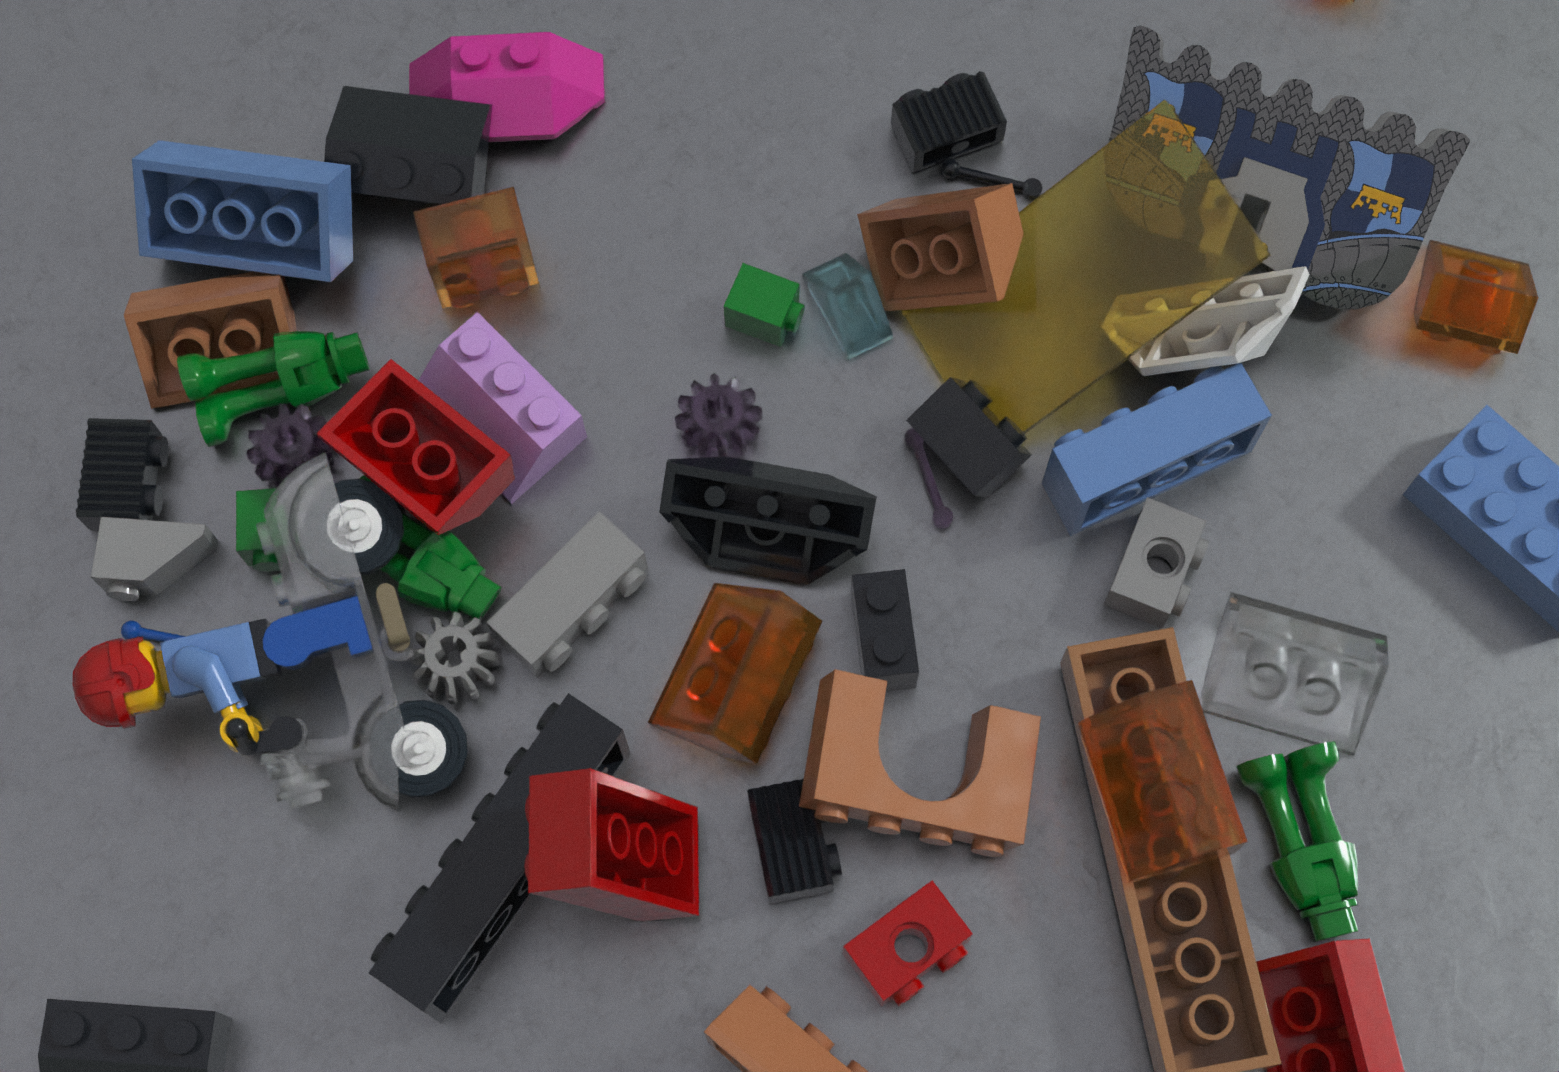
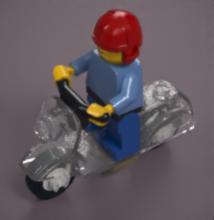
(323, 545)

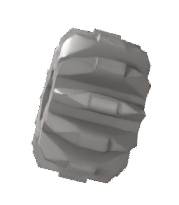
(473, 650)

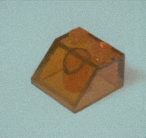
(1474, 298)

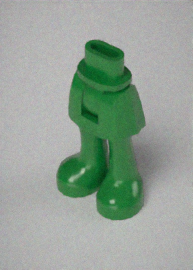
(307, 368)
(440, 573)
(1316, 875)

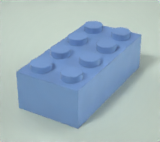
(243, 210)
(1154, 447)
(1500, 506)

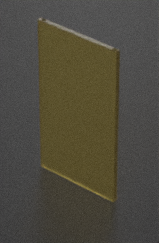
(1099, 272)

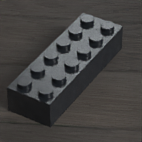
(484, 876)

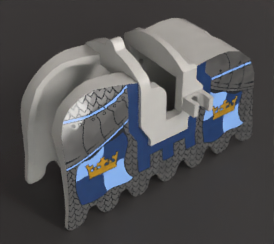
(1334, 192)

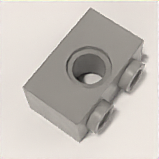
(1160, 533)

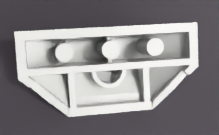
(1229, 327)

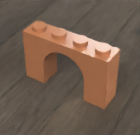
(849, 780)

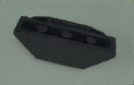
(766, 516)

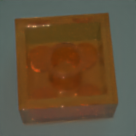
(476, 248)

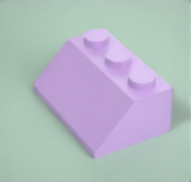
(505, 400)

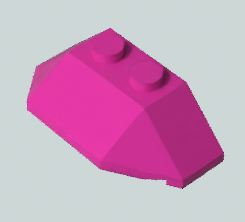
(531, 79)

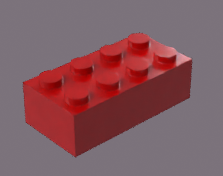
(611, 846)

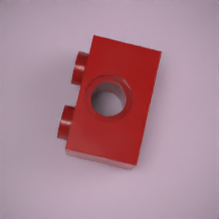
(922, 915)

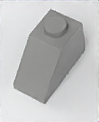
(147, 555)

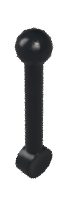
(1030, 188)

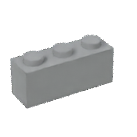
(569, 595)

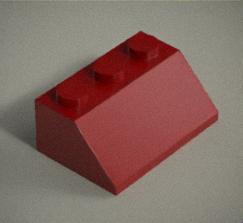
(419, 450)
(1330, 1010)

